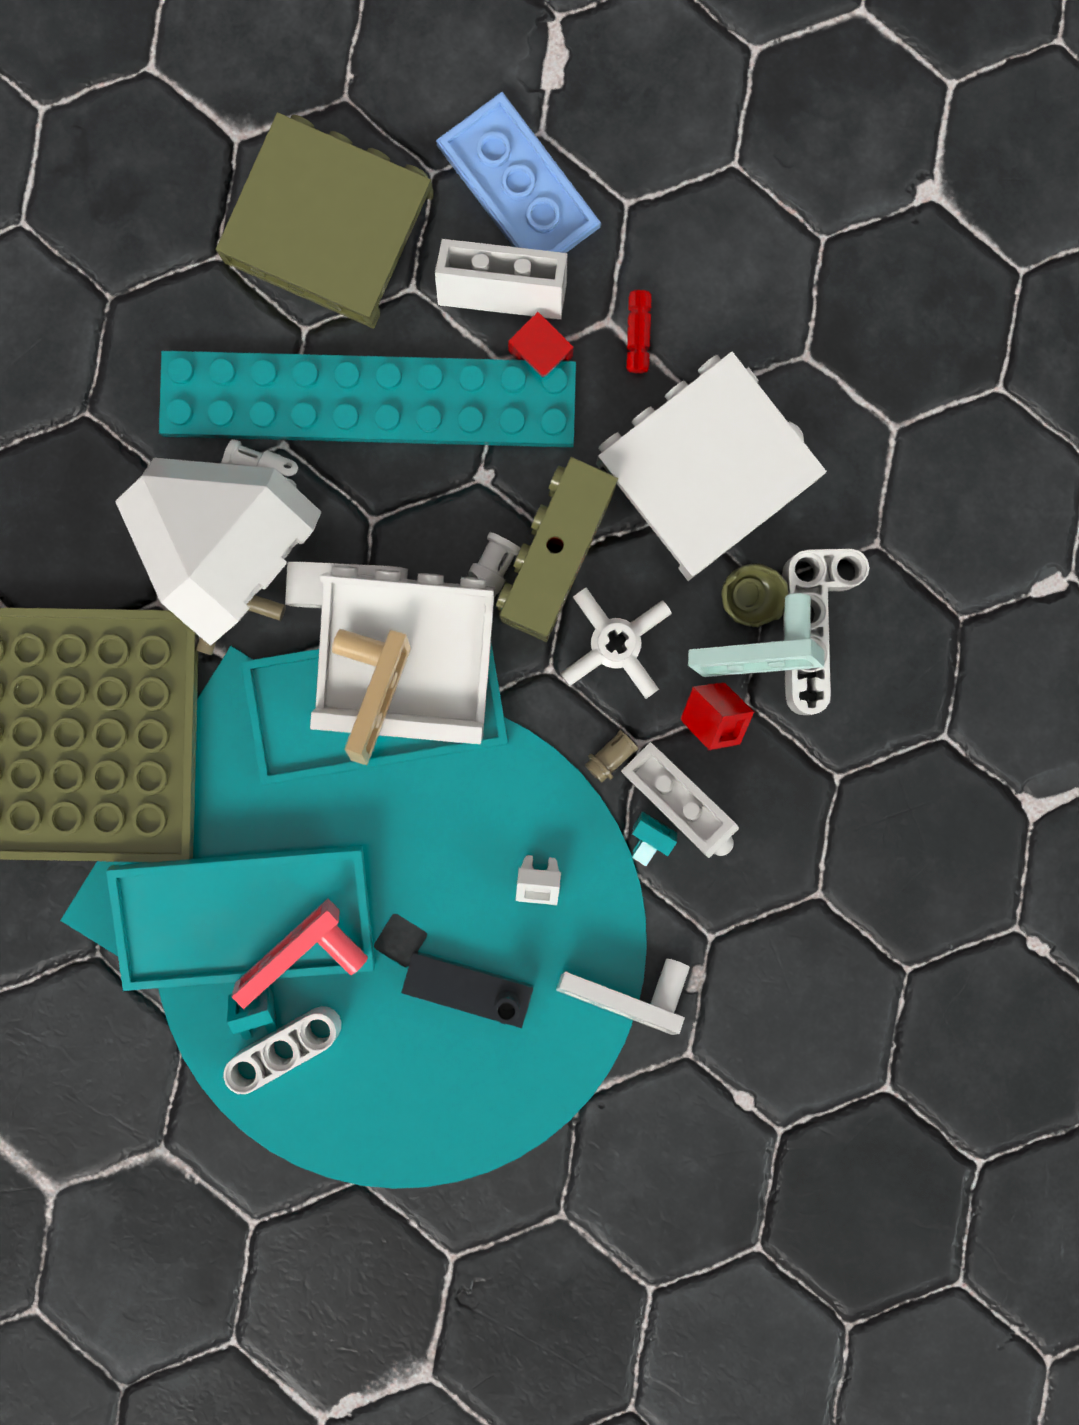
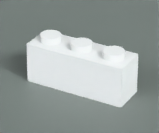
(501, 278)

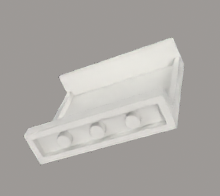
(710, 463)
(448, 662)

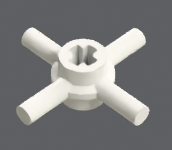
(632, 646)

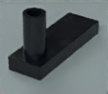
(467, 989)

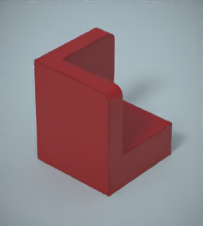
(540, 345)
(716, 715)

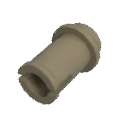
(611, 756)

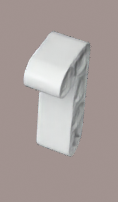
(824, 579)

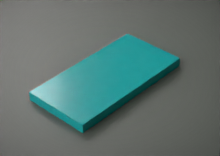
(280, 705)
(224, 914)

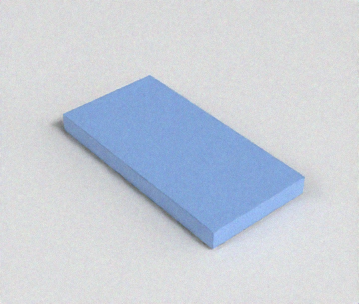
(517, 179)

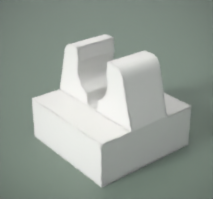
(538, 885)

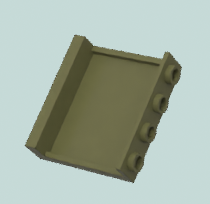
(324, 218)

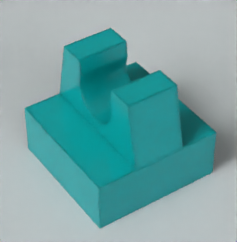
(652, 837)
(256, 1014)

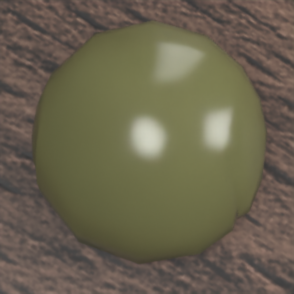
(754, 595)

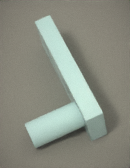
(793, 653)

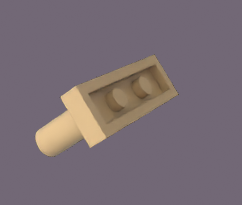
(389, 660)

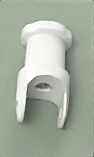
(240, 455)
(494, 561)

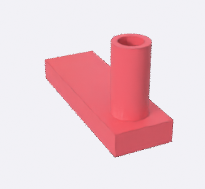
(317, 928)

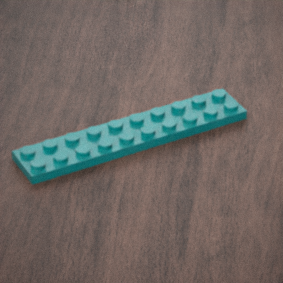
(365, 399)

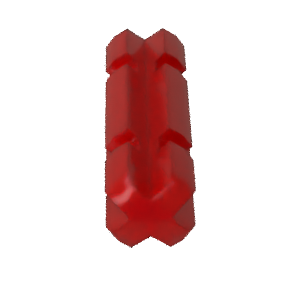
(639, 331)

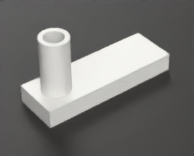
(681, 801)
(657, 1014)

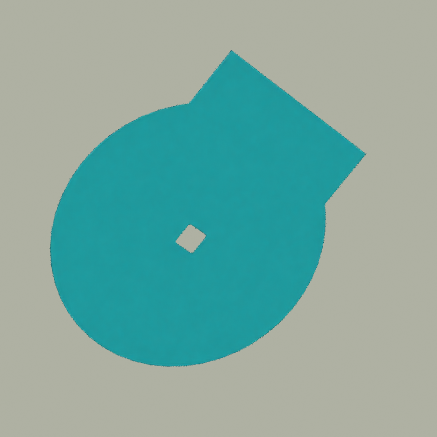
(411, 1084)

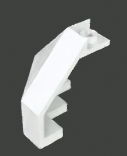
(213, 535)

